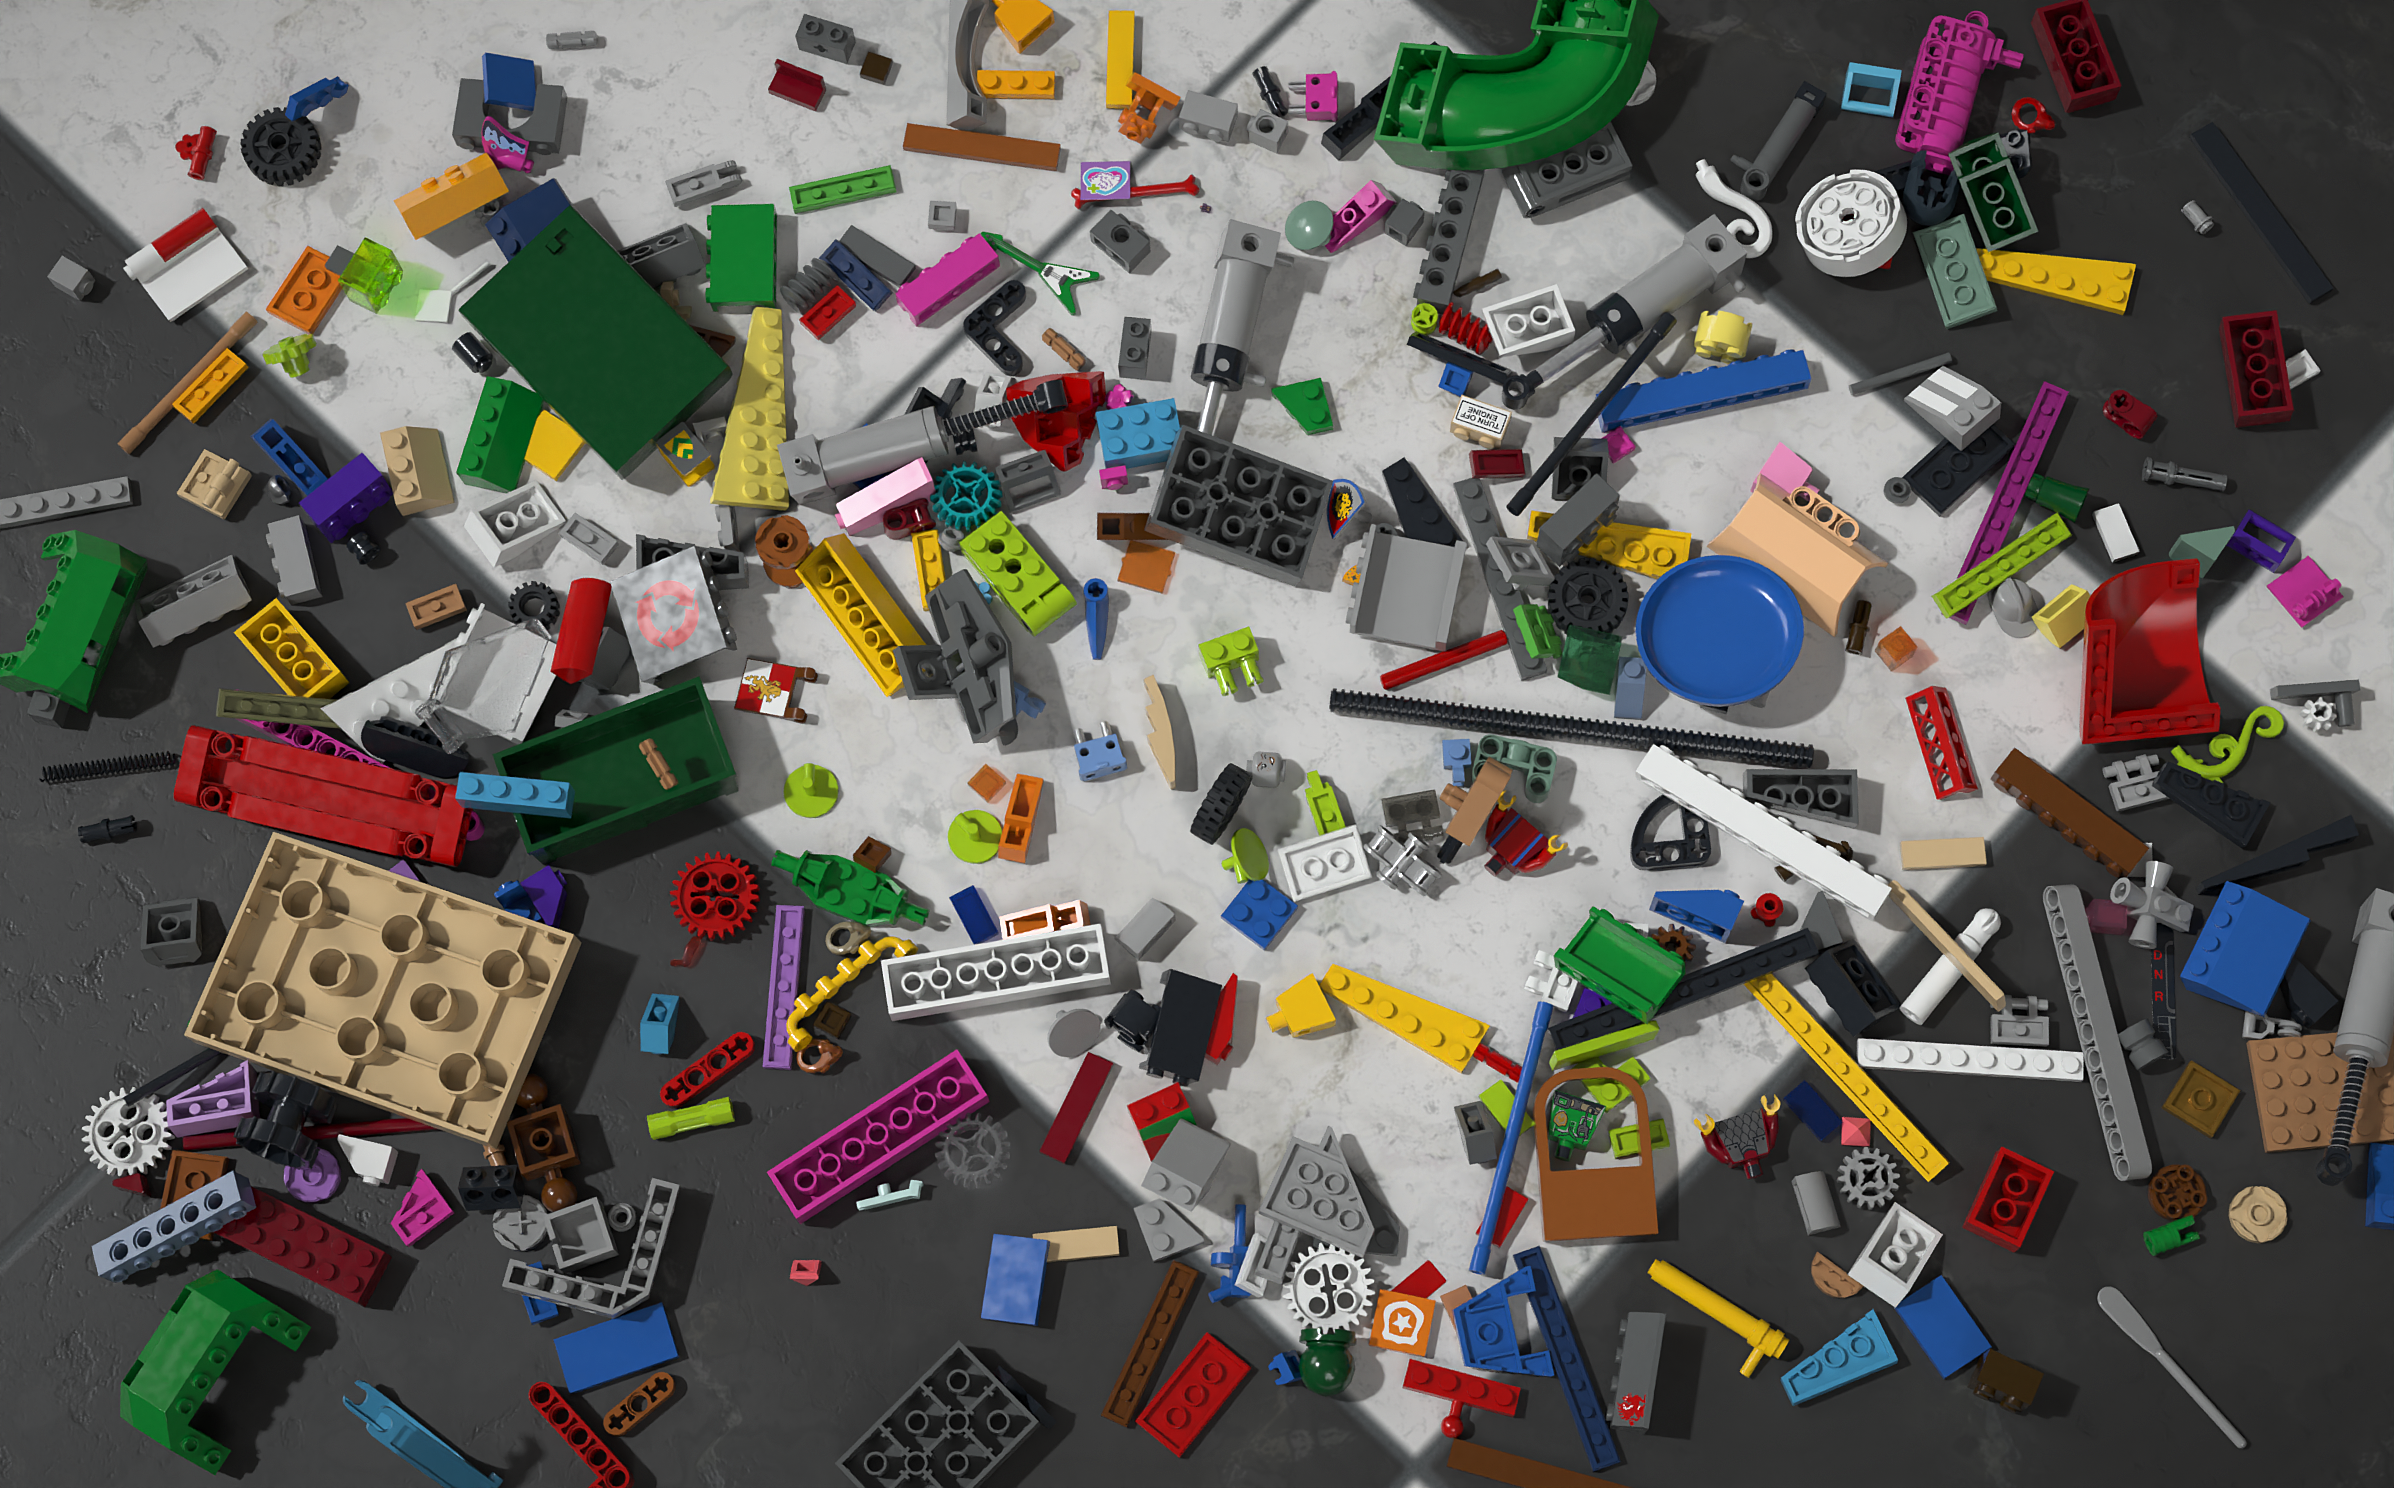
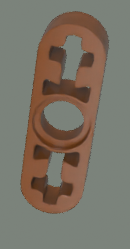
(639, 1416)

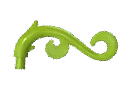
(2236, 749)

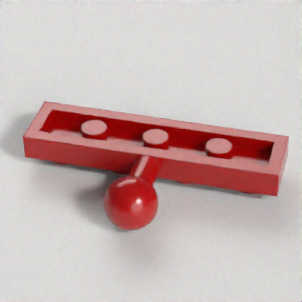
(1461, 1390)

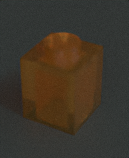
(1896, 648)

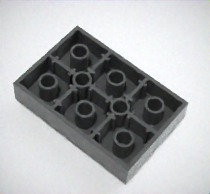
(1238, 505)
(942, 1431)

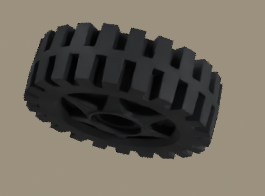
(283, 164)
(1593, 580)
(1221, 803)

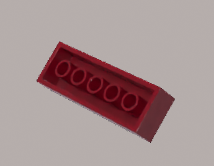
(309, 1248)

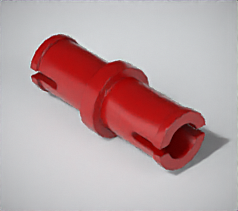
(202, 153)

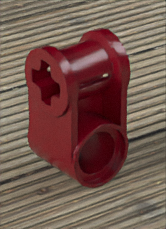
(2132, 415)
(910, 519)

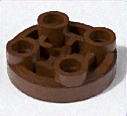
(2176, 1192)

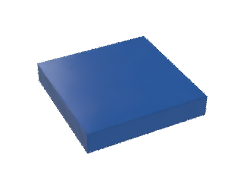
(509, 81)

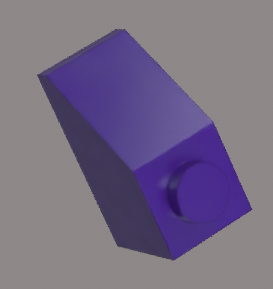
(547, 894)

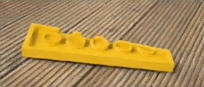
(2076, 280)
(1629, 546)
(1422, 1023)

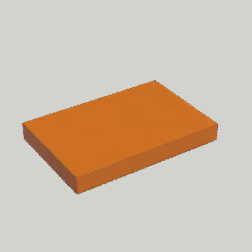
(306, 292)

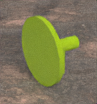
(811, 791)
(974, 836)
(1248, 857)

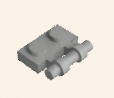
(2134, 791)
(2021, 1030)

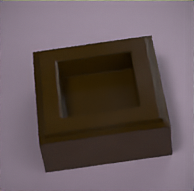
(876, 68)
(832, 1020)

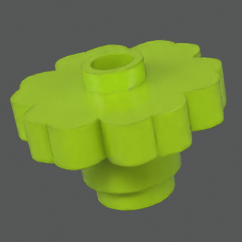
(291, 354)

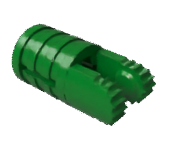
(2168, 1237)

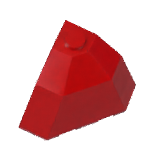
(1065, 431)

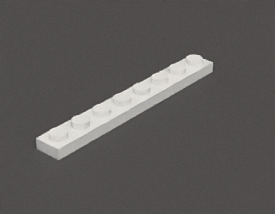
(1970, 1060)

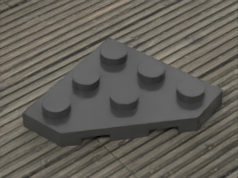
(1385, 1228)

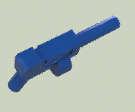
(1232, 1260)

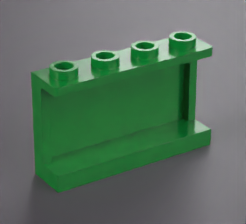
(742, 255)
(1621, 965)

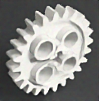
(142, 1151)
(1354, 1284)

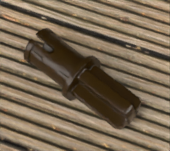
(1858, 628)

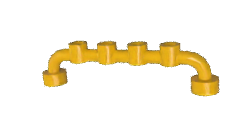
(828, 988)

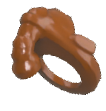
(829, 1052)

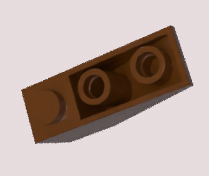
(1123, 526)

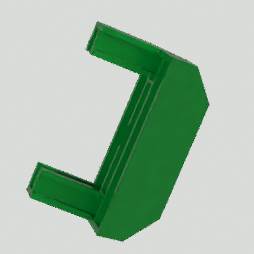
(77, 620)
(190, 1355)

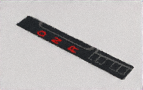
(2163, 990)

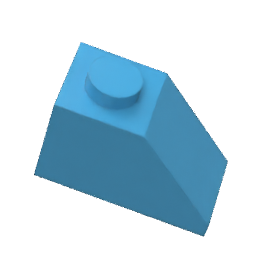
(659, 1023)

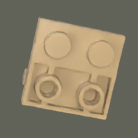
(214, 484)

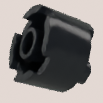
(1134, 1021)

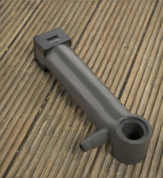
(1782, 141)

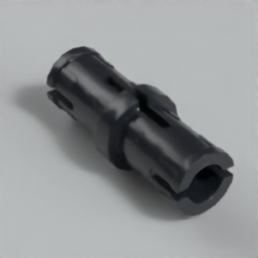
(1270, 91)
(107, 829)

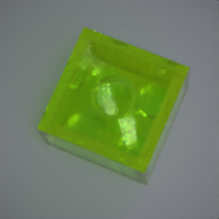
(371, 275)

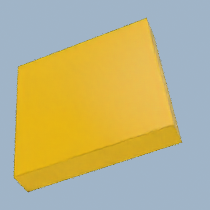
(552, 445)

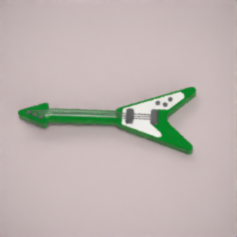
(1056, 277)

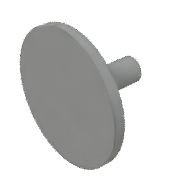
(1073, 1032)

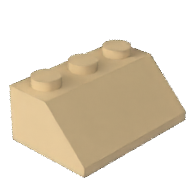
(416, 469)

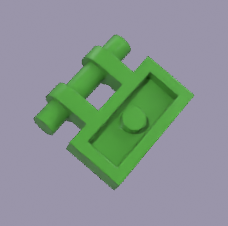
(1538, 631)

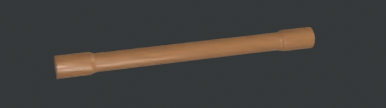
(139, 432)

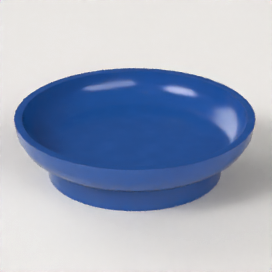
(1719, 630)

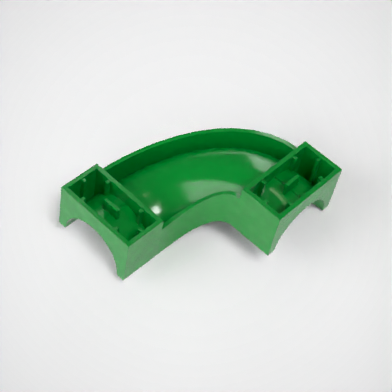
(1519, 105)

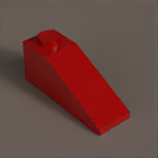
(1221, 1034)

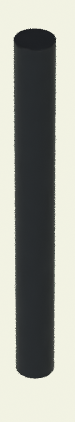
(170, 1076)

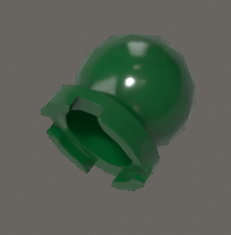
(1327, 1363)

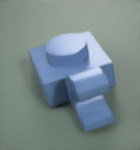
(1029, 705)
(1456, 757)

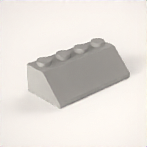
(192, 601)

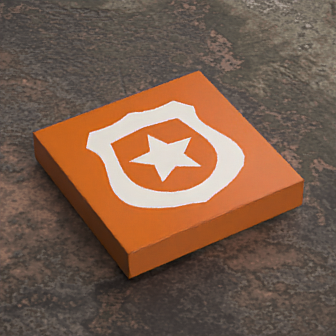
(1402, 1323)

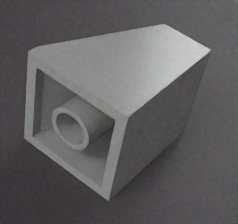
(1186, 1165)

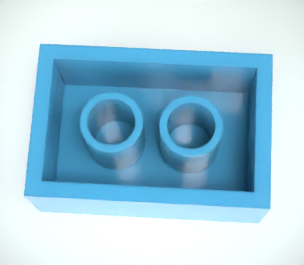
(1138, 433)

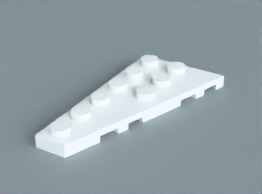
(391, 696)

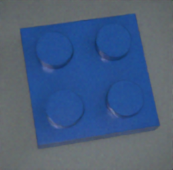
(1259, 912)

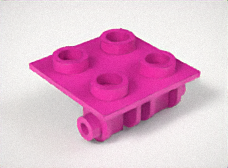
(2305, 591)

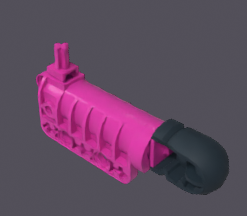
(1944, 108)

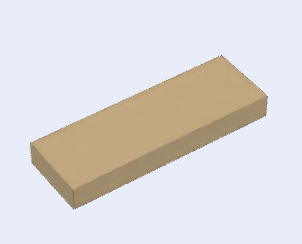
(1943, 853)
(1081, 1243)

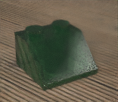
(1590, 659)

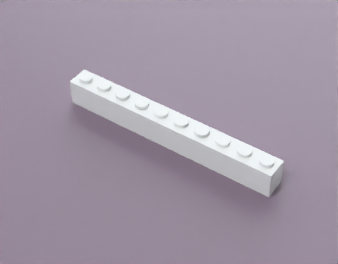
(1763, 832)

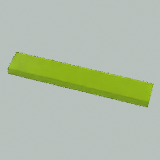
(2001, 565)

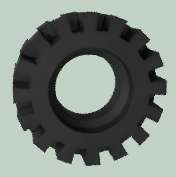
(530, 592)

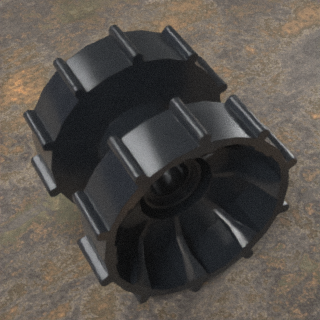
(291, 1106)

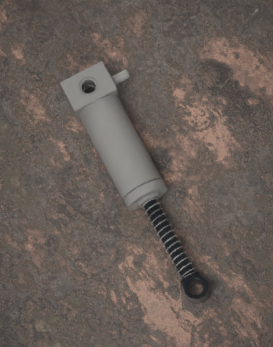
(819, 466)
(2365, 1023)

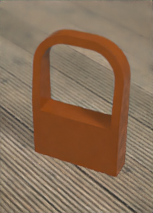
(1600, 1199)

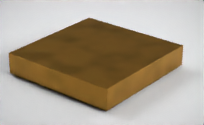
(2200, 1099)

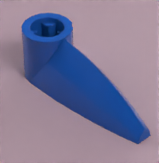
(1096, 615)

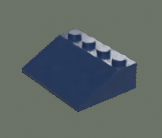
(526, 217)

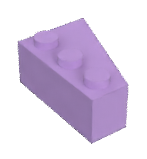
(214, 1104)

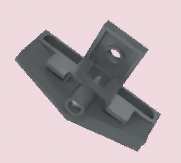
(969, 663)

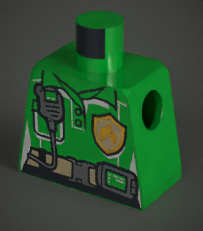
(1572, 1123)

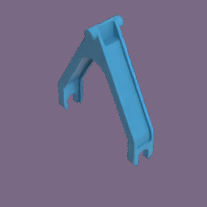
(416, 1443)

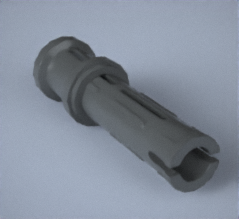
(2171, 473)

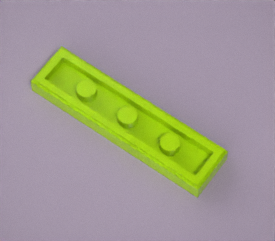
(1603, 1045)

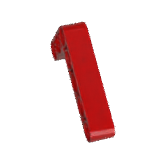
(568, 1432)

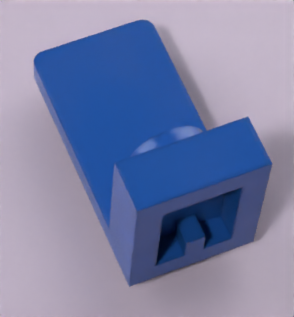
(517, 901)

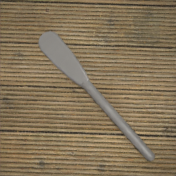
(2132, 1323)

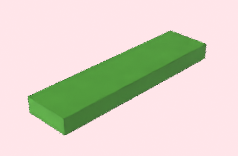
(842, 189)

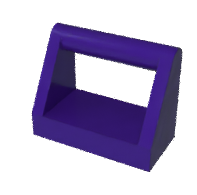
(2257, 550)

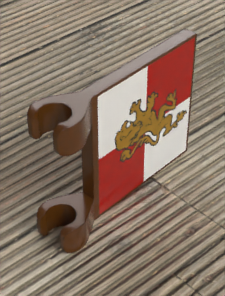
(769, 689)

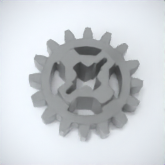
(1876, 1184)

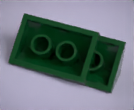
(1992, 191)

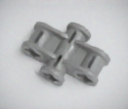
(1394, 854)

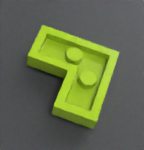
(1608, 1091)

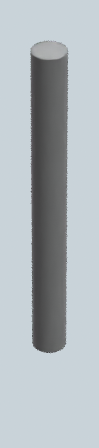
(1900, 373)

